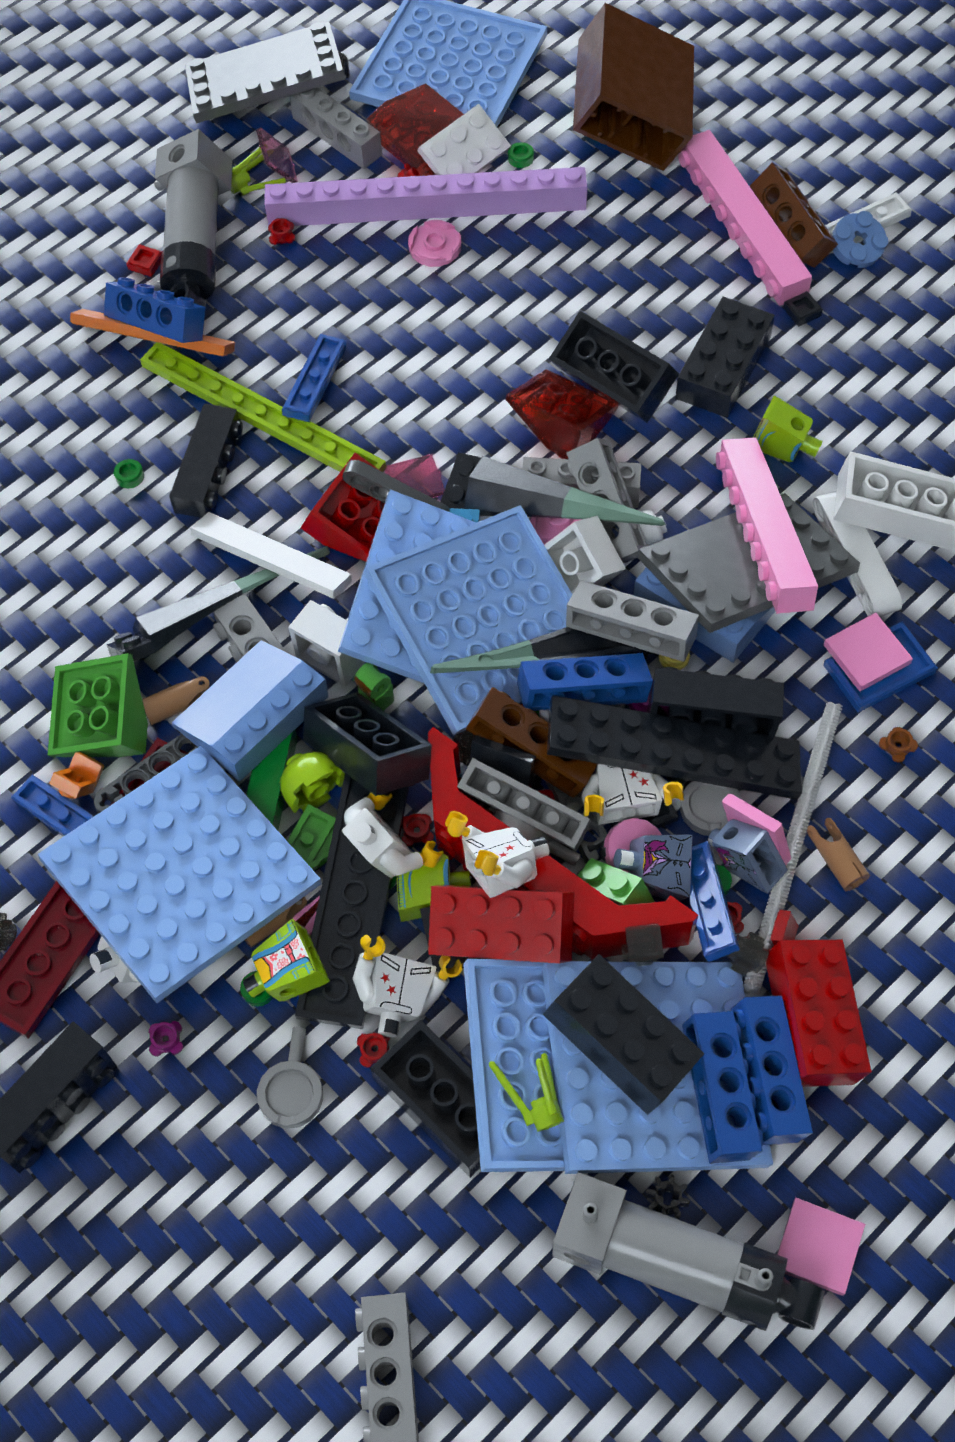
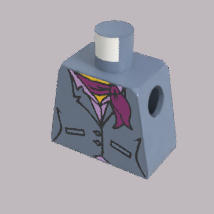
(748, 854)
(660, 862)

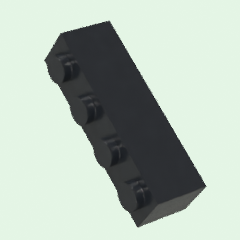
(206, 461)

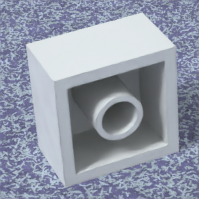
(585, 554)
(316, 641)

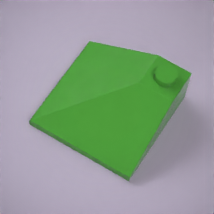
(97, 709)

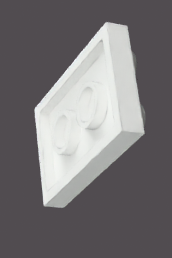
(465, 145)

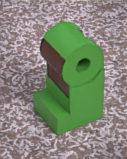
(374, 685)

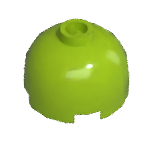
(309, 780)

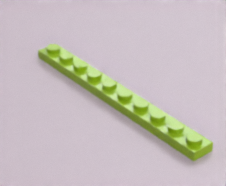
(253, 408)

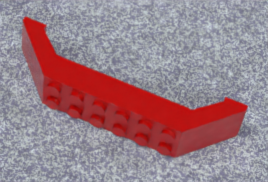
(596, 919)

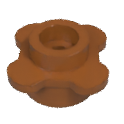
(901, 736)

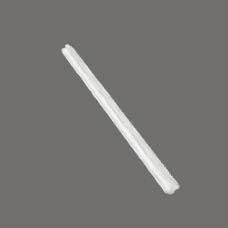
(797, 833)

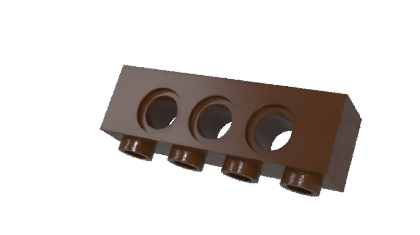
(793, 215)
(525, 724)

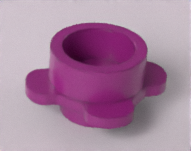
(160, 1030)

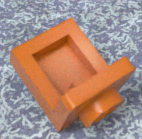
(79, 778)

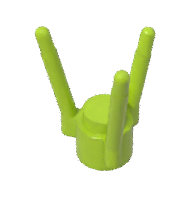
(241, 178)
(546, 1109)

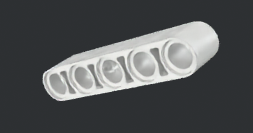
(872, 581)

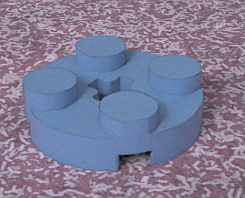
(866, 227)

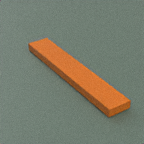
(98, 321)

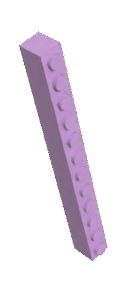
(427, 196)

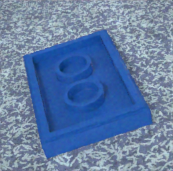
(919, 669)

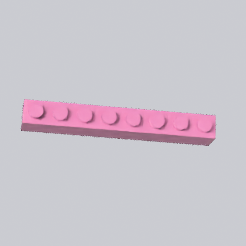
(745, 218)
(767, 526)

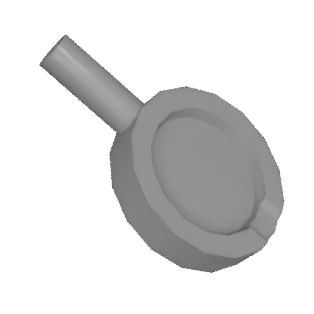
(703, 806)
(531, 833)
(290, 1090)

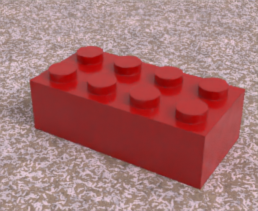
(504, 927)
(820, 1010)

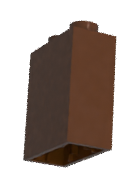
(634, 87)

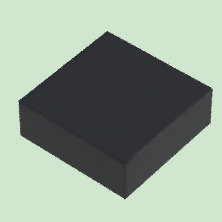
(802, 308)

